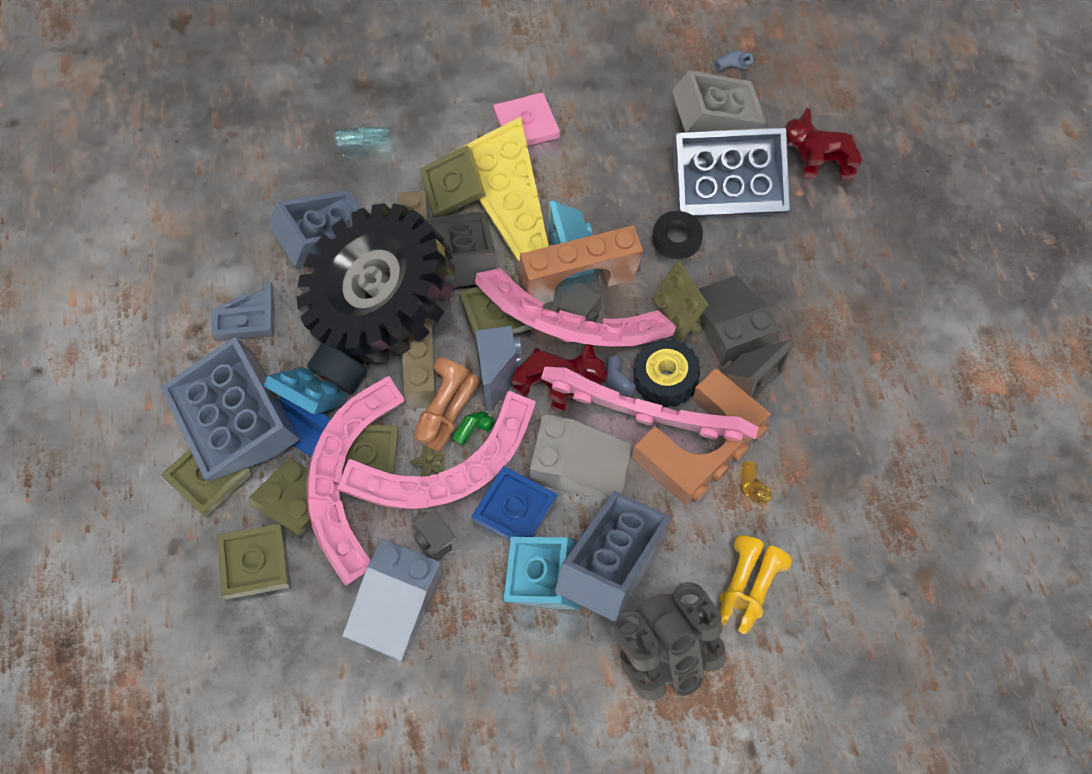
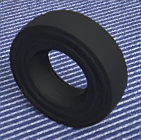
(673, 249)

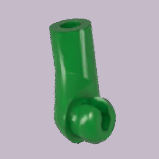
(471, 423)

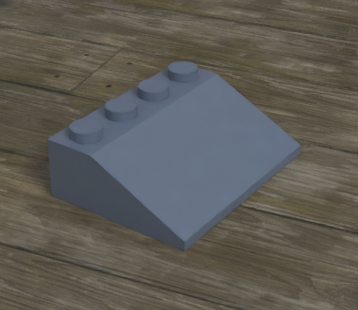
(731, 171)
(228, 411)

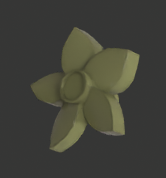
(429, 461)

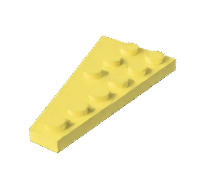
(510, 188)

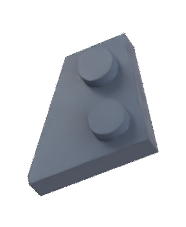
(245, 316)

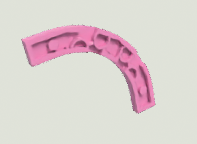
(569, 326)
(645, 412)
(326, 471)
(449, 485)

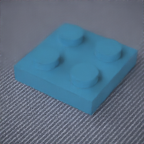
(306, 390)

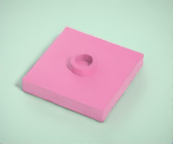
(535, 116)

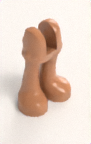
(435, 424)

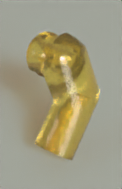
(752, 486)

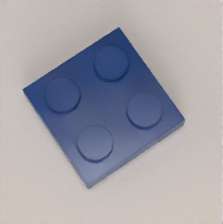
(514, 505)

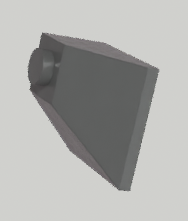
(758, 368)

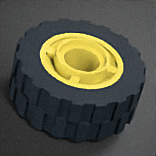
(666, 356)

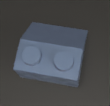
(497, 360)

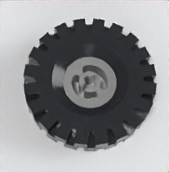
(355, 264)

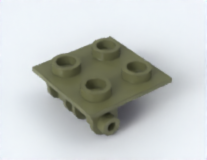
(681, 301)

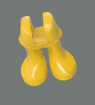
(774, 561)

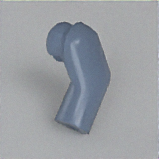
(735, 59)
(616, 380)

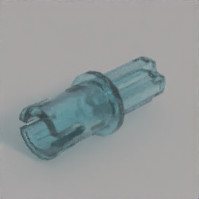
(362, 136)

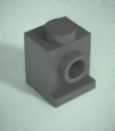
(434, 535)

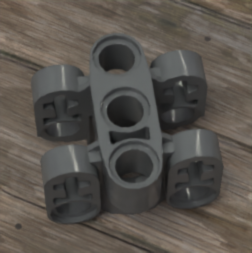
(671, 642)

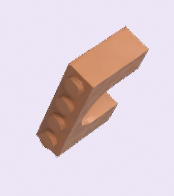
(613, 251)
(689, 473)

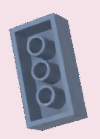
(613, 555)

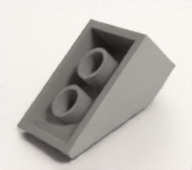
(716, 103)
(579, 458)

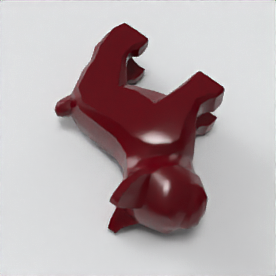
(821, 147)
(532, 369)

